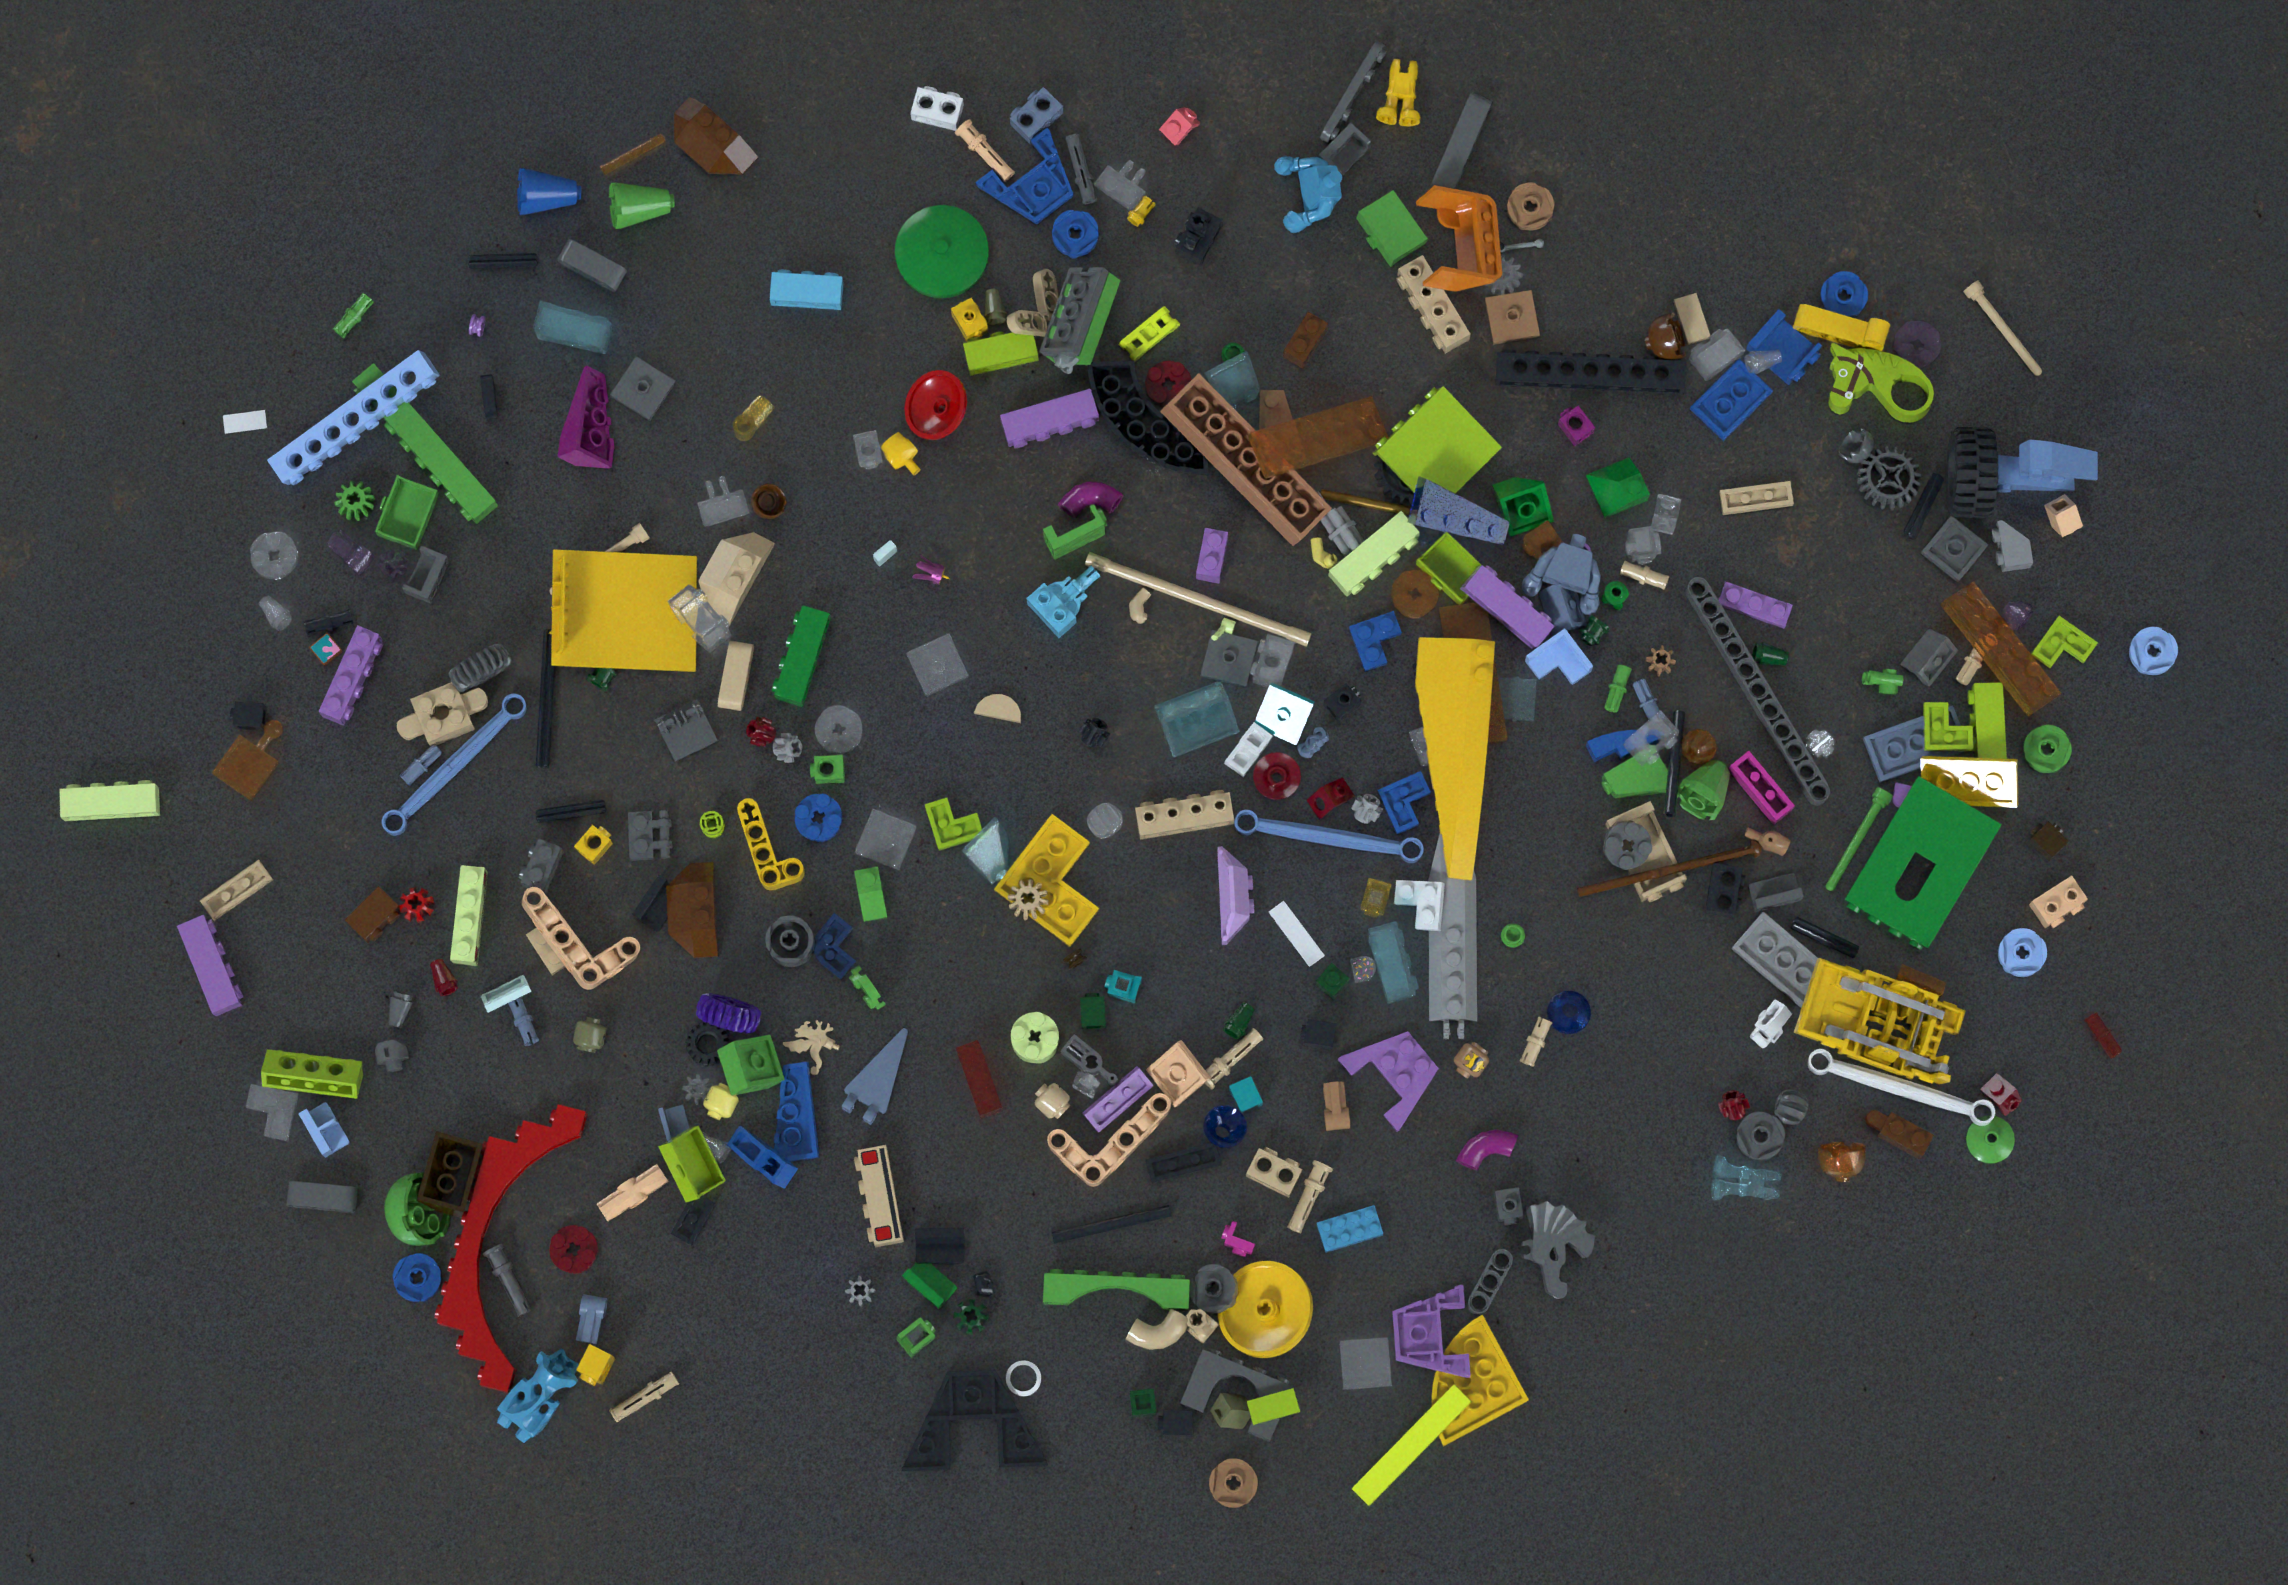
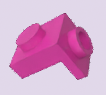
(1239, 1246)

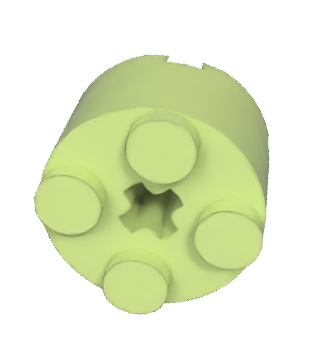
(1038, 1024)

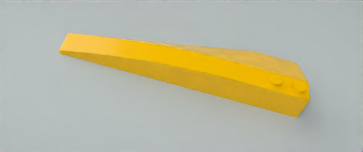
(1455, 712)

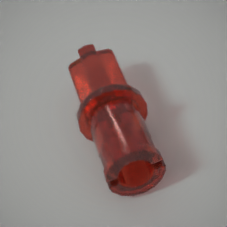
(2103, 1035)

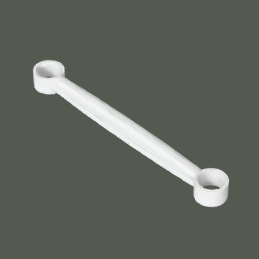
(1901, 1087)

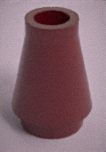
(443, 979)

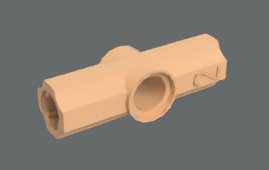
(632, 1192)

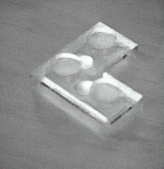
(280, 1106)

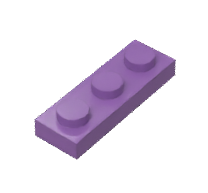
(1755, 605)
(1117, 1099)

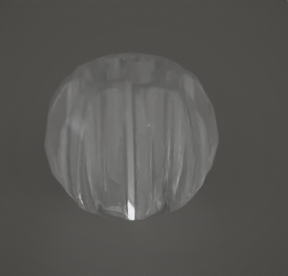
(1105, 820)

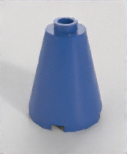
(544, 191)

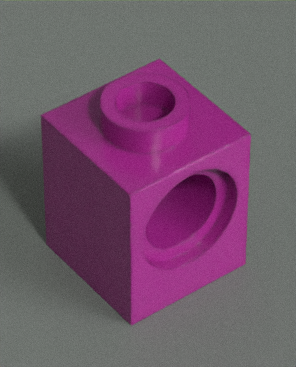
(1576, 435)

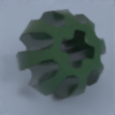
(973, 1324)

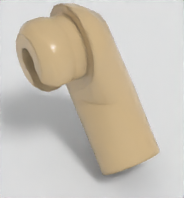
(1136, 606)

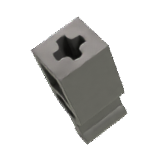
(1086, 1053)

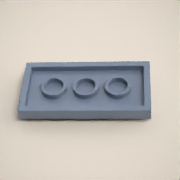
(1902, 746)

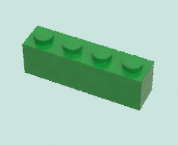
(802, 655)

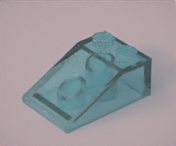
(1235, 380)

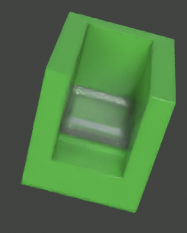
(916, 1336)

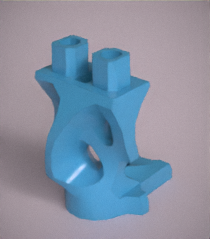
(528, 1412)

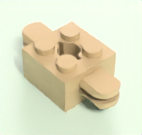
(442, 714)

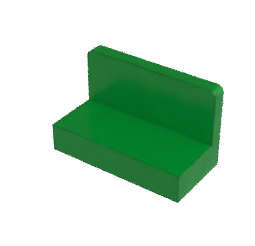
(930, 1283)

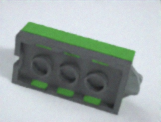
(1079, 317)

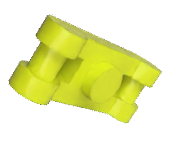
(1149, 333)

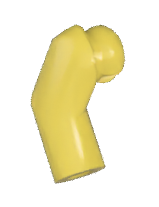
(1320, 556)

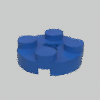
(1074, 246)
(1834, 286)
(813, 830)
(404, 1282)

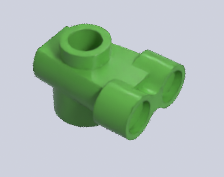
(1887, 681)

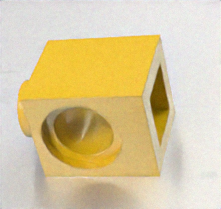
(591, 854)

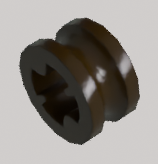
(1075, 959)

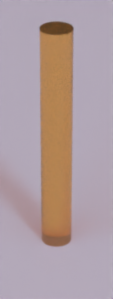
(632, 154)

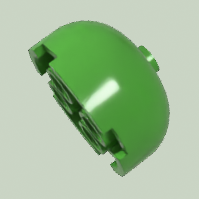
(407, 1217)

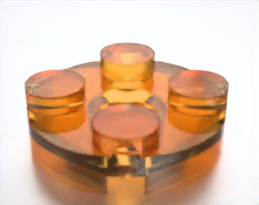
(1402, 600)

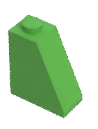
(1634, 780)

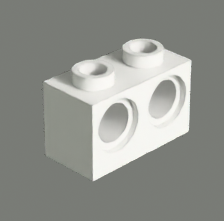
(935, 115)

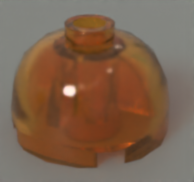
(1841, 1160)

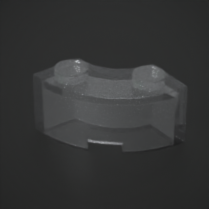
(693, 608)

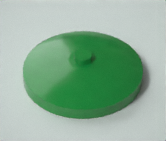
(941, 251)

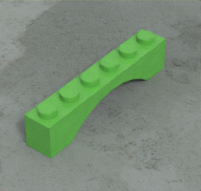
(1066, 1288)

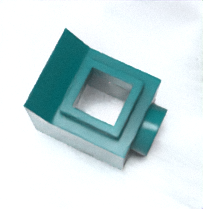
(1123, 986)

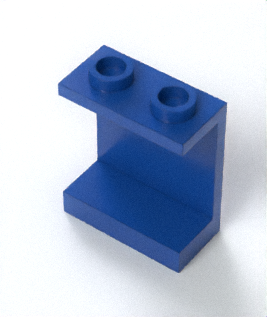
(1793, 346)

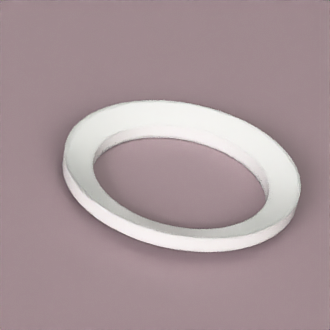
(1023, 1393)

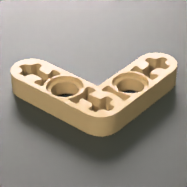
(1043, 281)

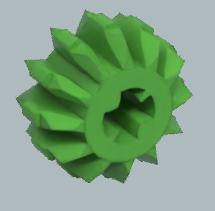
(358, 507)

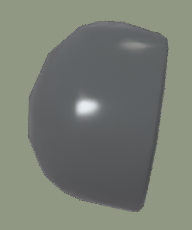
(1857, 446)

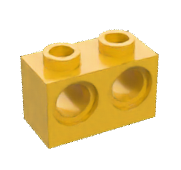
(595, 1365)

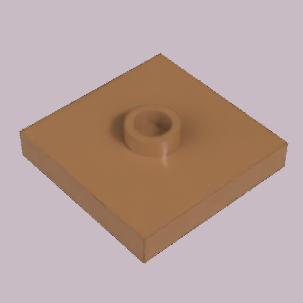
(1512, 317)

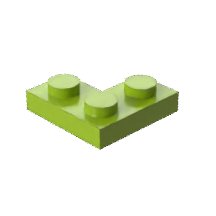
(2062, 637)
(1938, 733)
(946, 829)

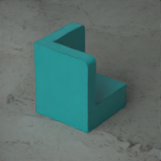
(1245, 1094)

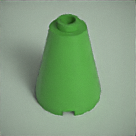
(637, 203)

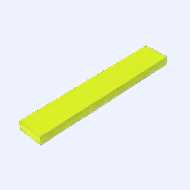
(1411, 1445)

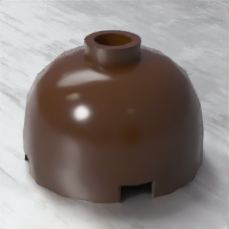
(1665, 338)

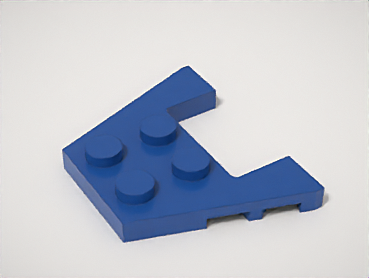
(1037, 191)

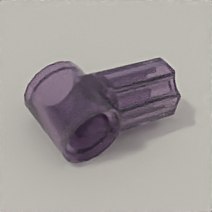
(355, 555)

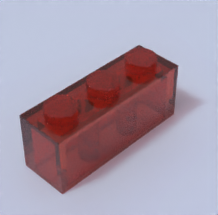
(979, 1079)

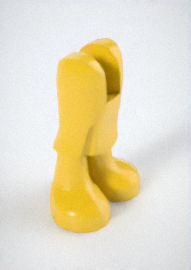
(1400, 88)

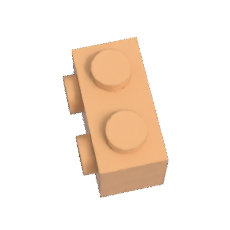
(2058, 902)

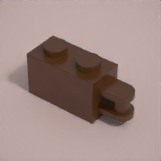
(1900, 1132)

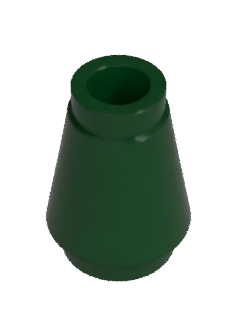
(1769, 655)
(1238, 1021)

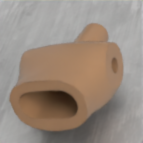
(1769, 841)

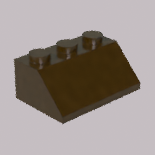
(449, 1174)

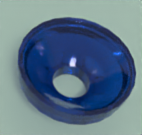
(1566, 1024)
(1230, 1119)

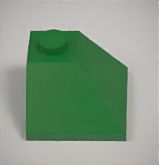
(1618, 487)
(1522, 504)

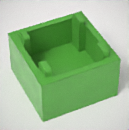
(750, 1065)

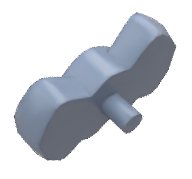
(1313, 742)

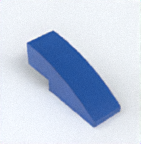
(1611, 743)
(762, 1157)

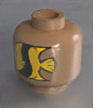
(1471, 1060)

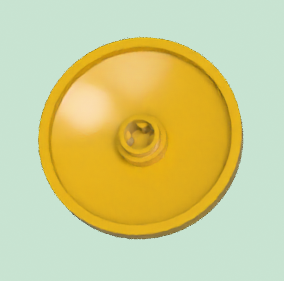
(1269, 1310)

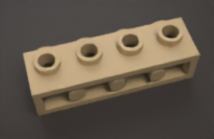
(1433, 305)
(1184, 815)

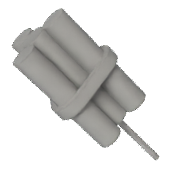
(1341, 530)

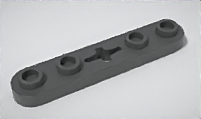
(1363, 75)

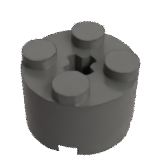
(780, 932)

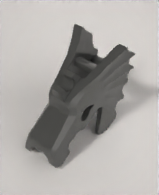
(1551, 1229)

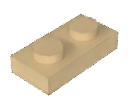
(544, 950)

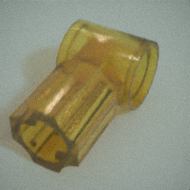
(753, 416)

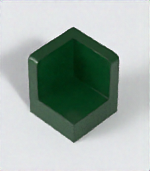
(1143, 1403)

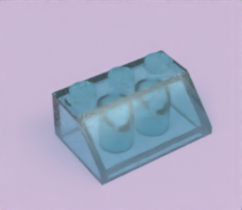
(1196, 719)

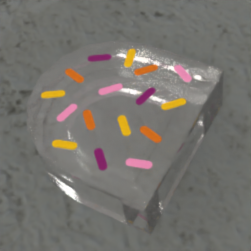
(1362, 968)

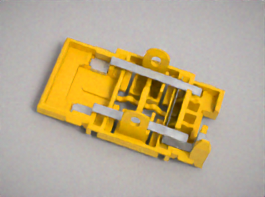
(1840, 1005)

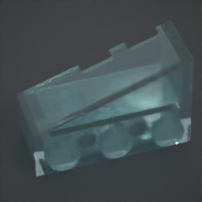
(572, 328)
(1392, 962)

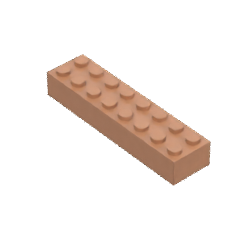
(1223, 439)

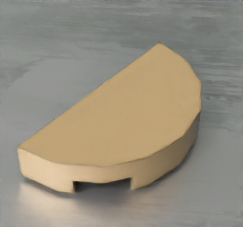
(999, 707)

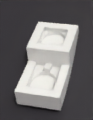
(1248, 749)

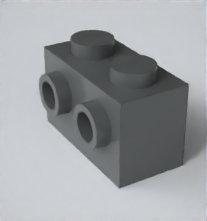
(542, 865)

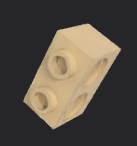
(1271, 1177)

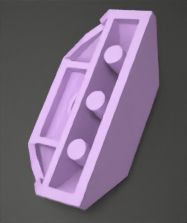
(1234, 895)

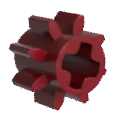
(761, 731)
(1733, 1105)

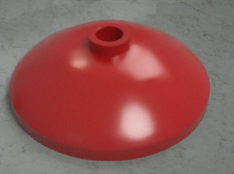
(926, 404)

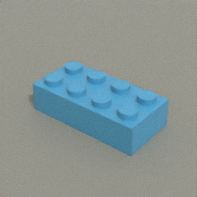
(1349, 1228)

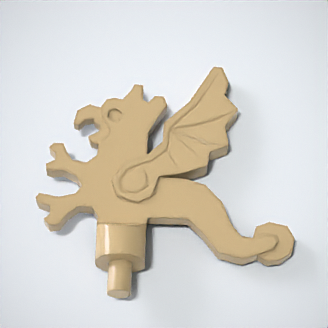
(816, 1039)

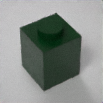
(1332, 981)
(1093, 1011)

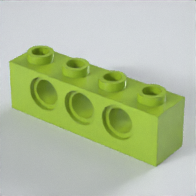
(312, 1073)

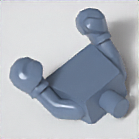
(1568, 568)

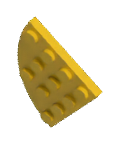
(1491, 1382)

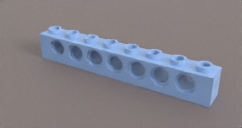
(283, 461)

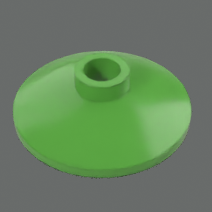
(1983, 1149)

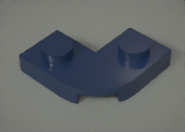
(827, 946)

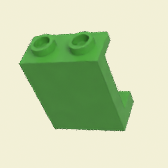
(1077, 537)

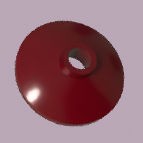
(1277, 764)

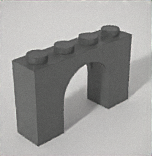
(1213, 1368)

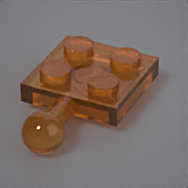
(247, 765)

